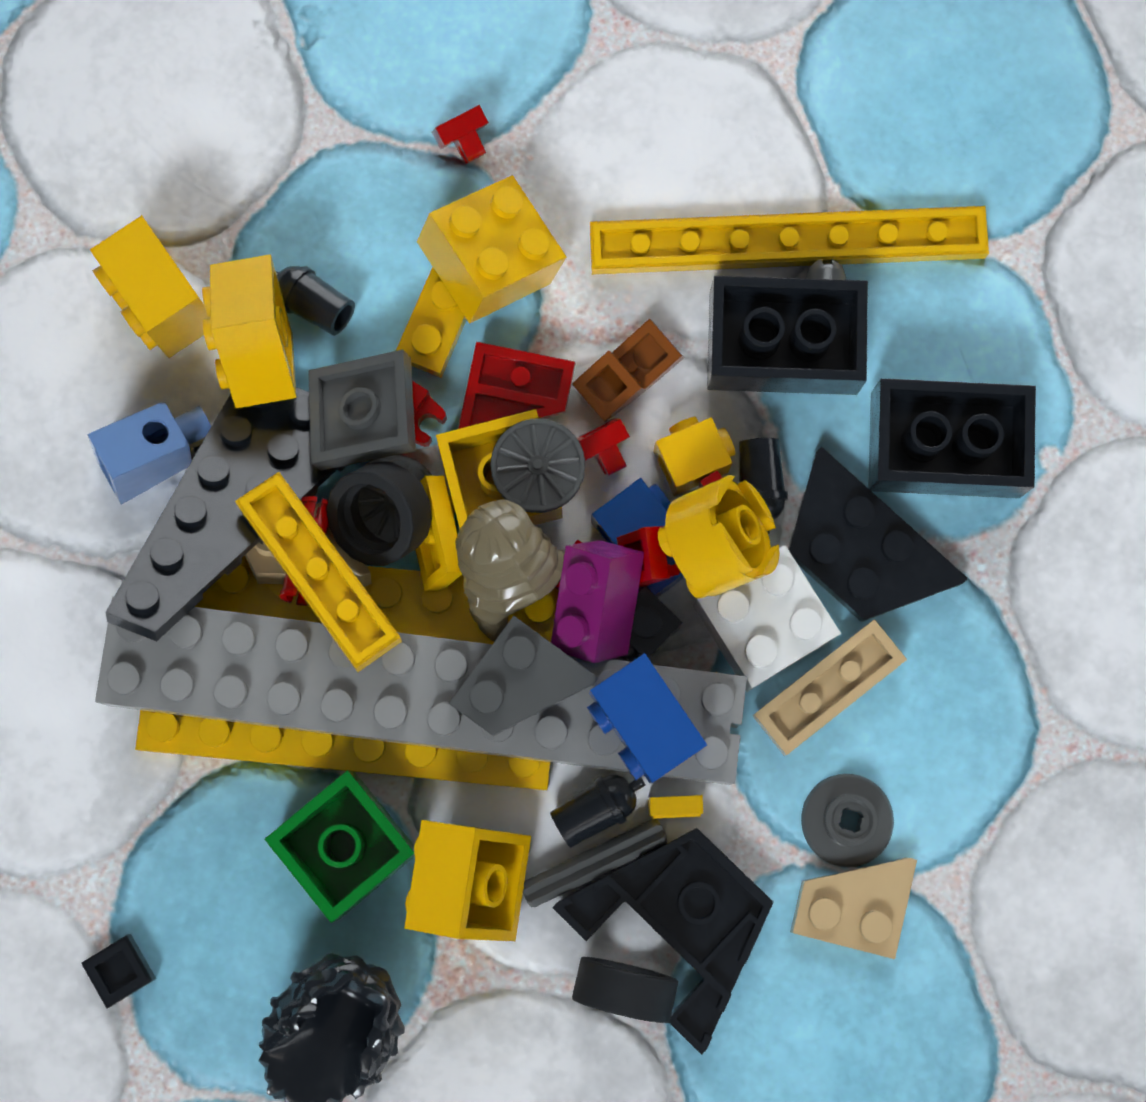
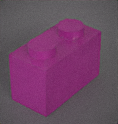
(597, 600)

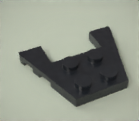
(696, 906)

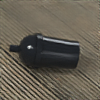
(314, 299)
(762, 468)
(596, 808)

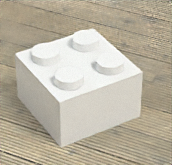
(768, 622)

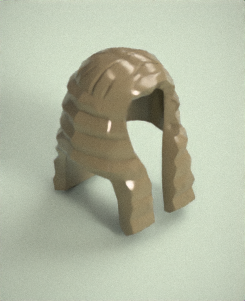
(504, 563)

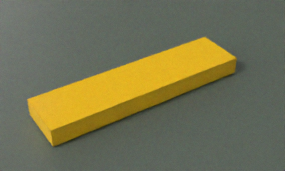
(318, 572)

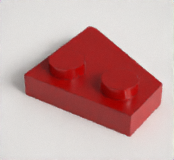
(514, 382)

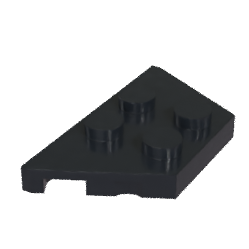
(862, 546)

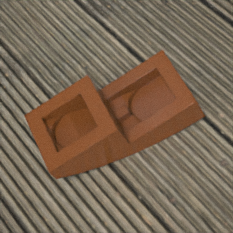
(628, 370)

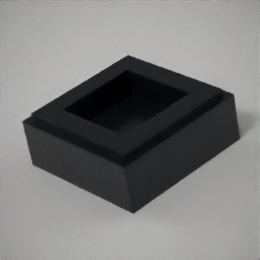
(118, 971)

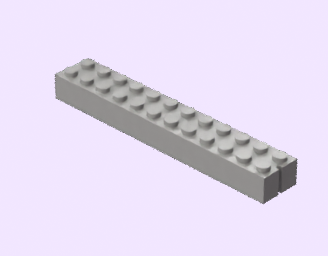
(301, 680)

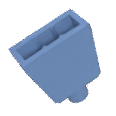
(130, 452)

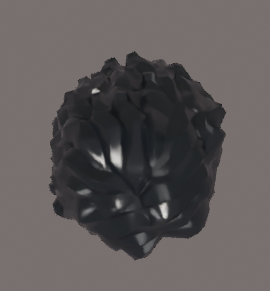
(330, 1031)

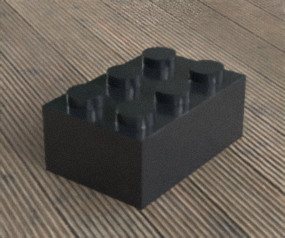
(787, 335)
(952, 438)

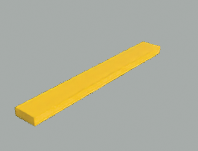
(788, 240)

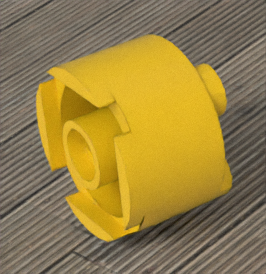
(720, 537)

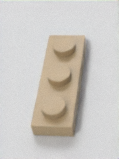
(829, 687)

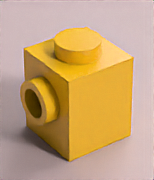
(693, 453)

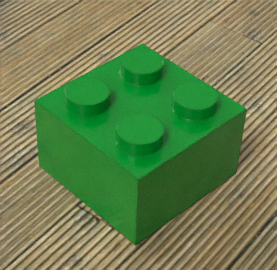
(341, 846)

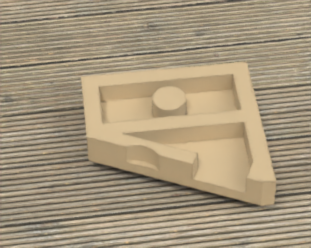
(857, 907)

